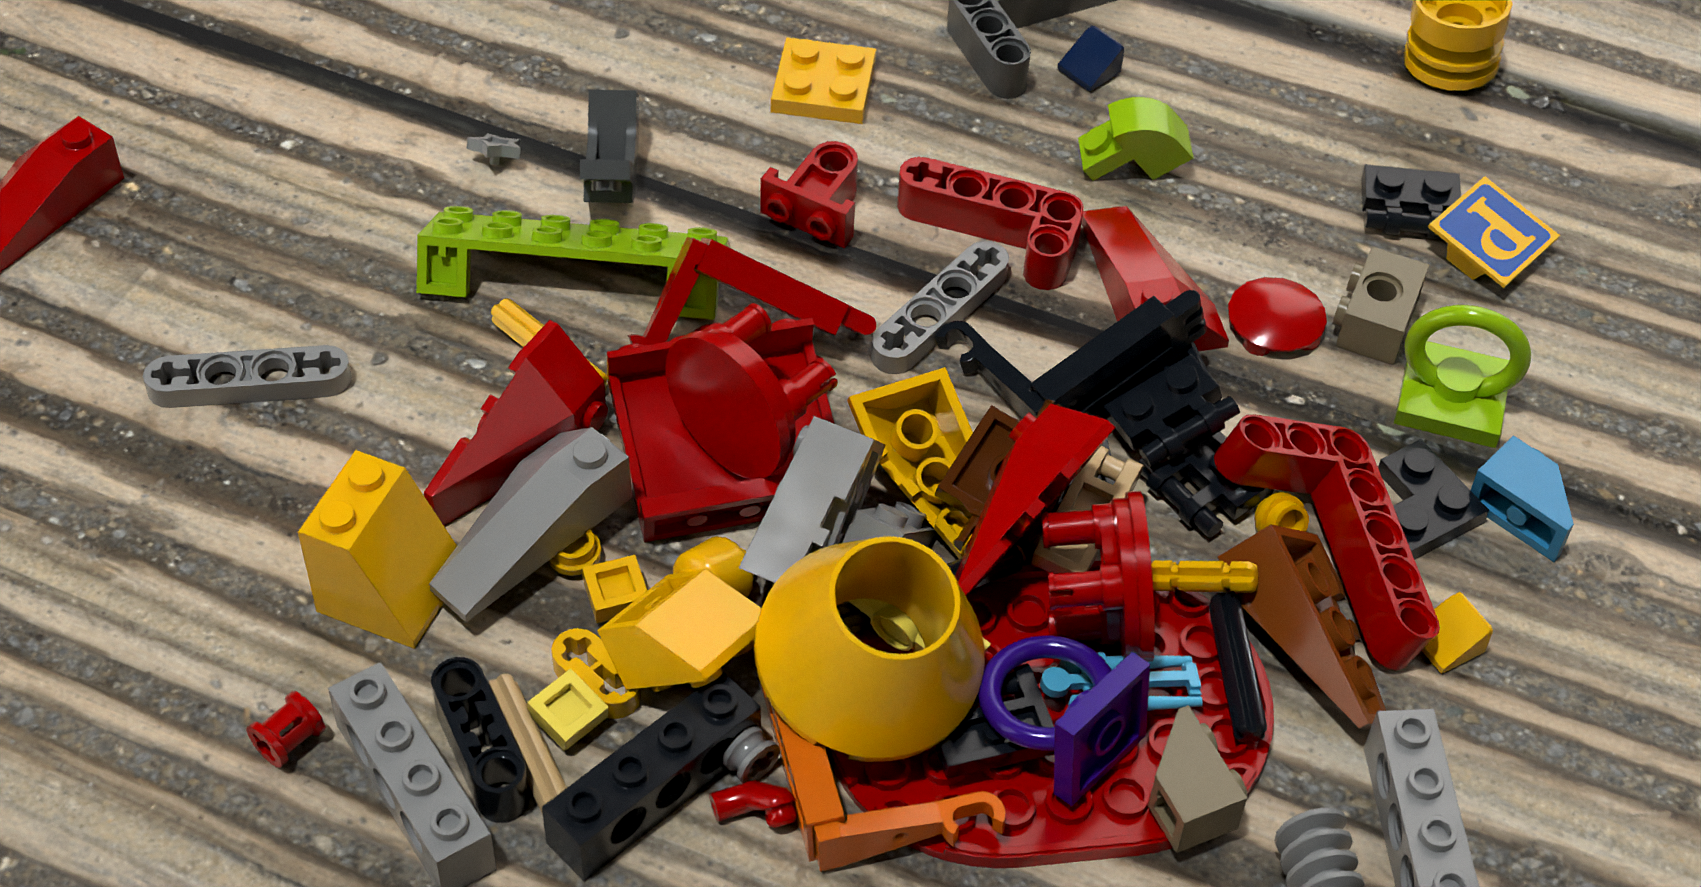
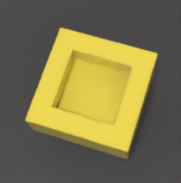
(567, 709)

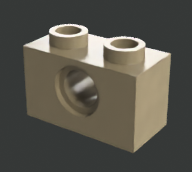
(1381, 304)

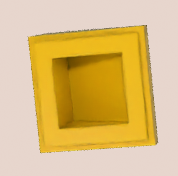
(1461, 634)

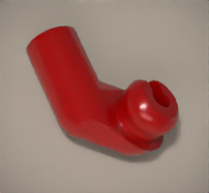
(754, 796)

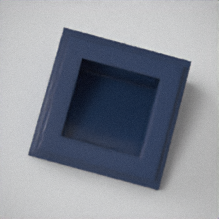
(1092, 59)

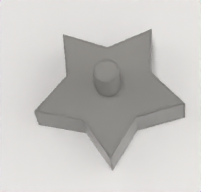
(495, 147)

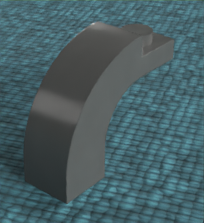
(611, 146)

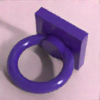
(1097, 724)

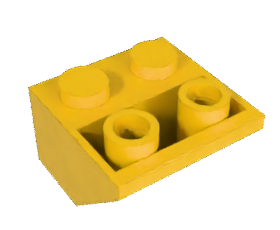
(680, 632)

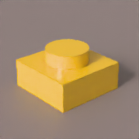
(613, 586)

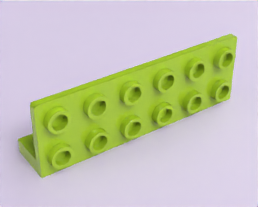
(448, 239)

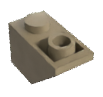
(1193, 788)

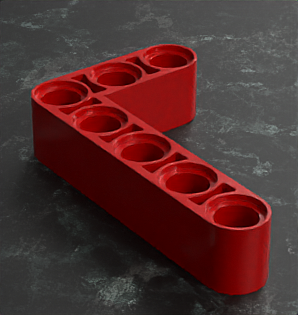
(1356, 517)

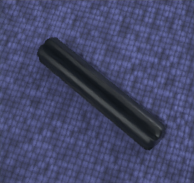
(1237, 667)

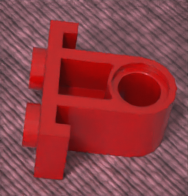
(817, 194)

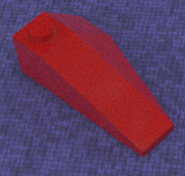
(1032, 475)

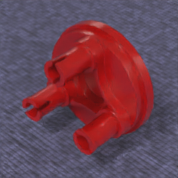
(735, 399)
(1119, 588)

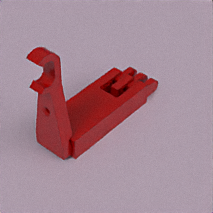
(752, 280)

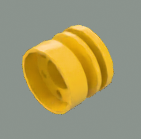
(1456, 41)

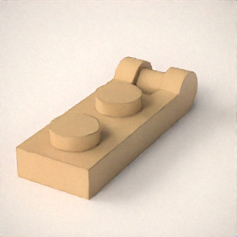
(1082, 493)

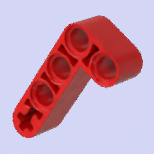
(997, 210)

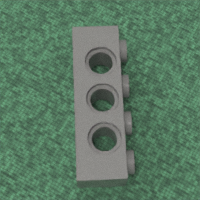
(412, 778)
(1417, 801)

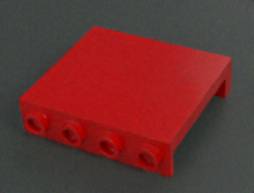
(672, 477)

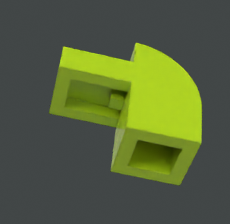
(1138, 131)

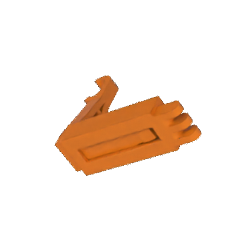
(864, 833)

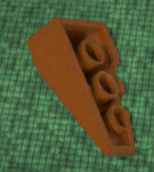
(1302, 615)

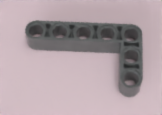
(991, 39)

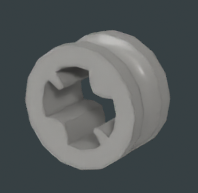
(751, 755)

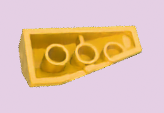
(923, 436)

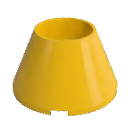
(849, 693)

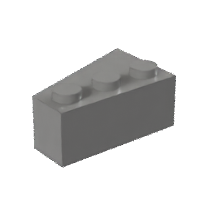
(814, 497)

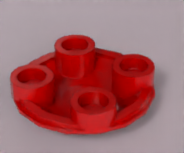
(1277, 316)

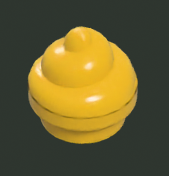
(1281, 510)

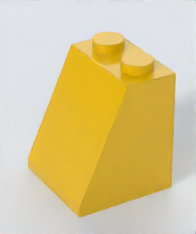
(375, 551)

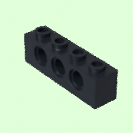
(647, 777)

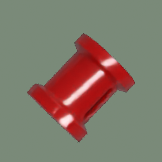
(305, 722)

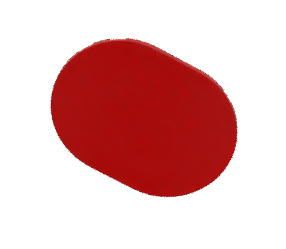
(1040, 826)

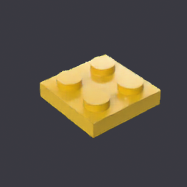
(823, 80)

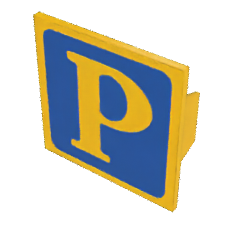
(1491, 233)

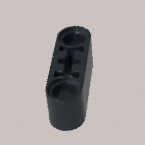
(499, 762)

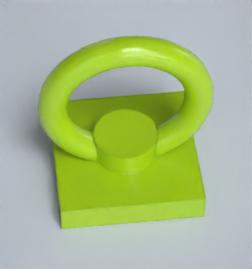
(1455, 388)

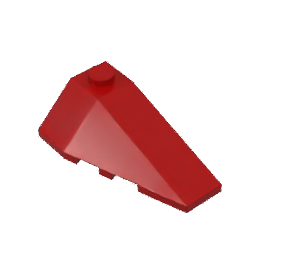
(54, 185)
(1139, 267)
(548, 395)

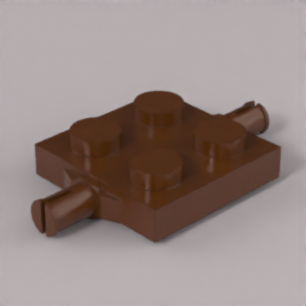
(975, 470)

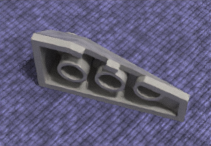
(533, 516)

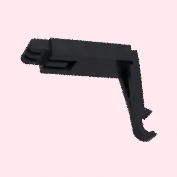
(1098, 370)

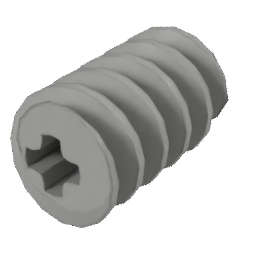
(1317, 850)

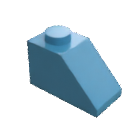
(1526, 497)

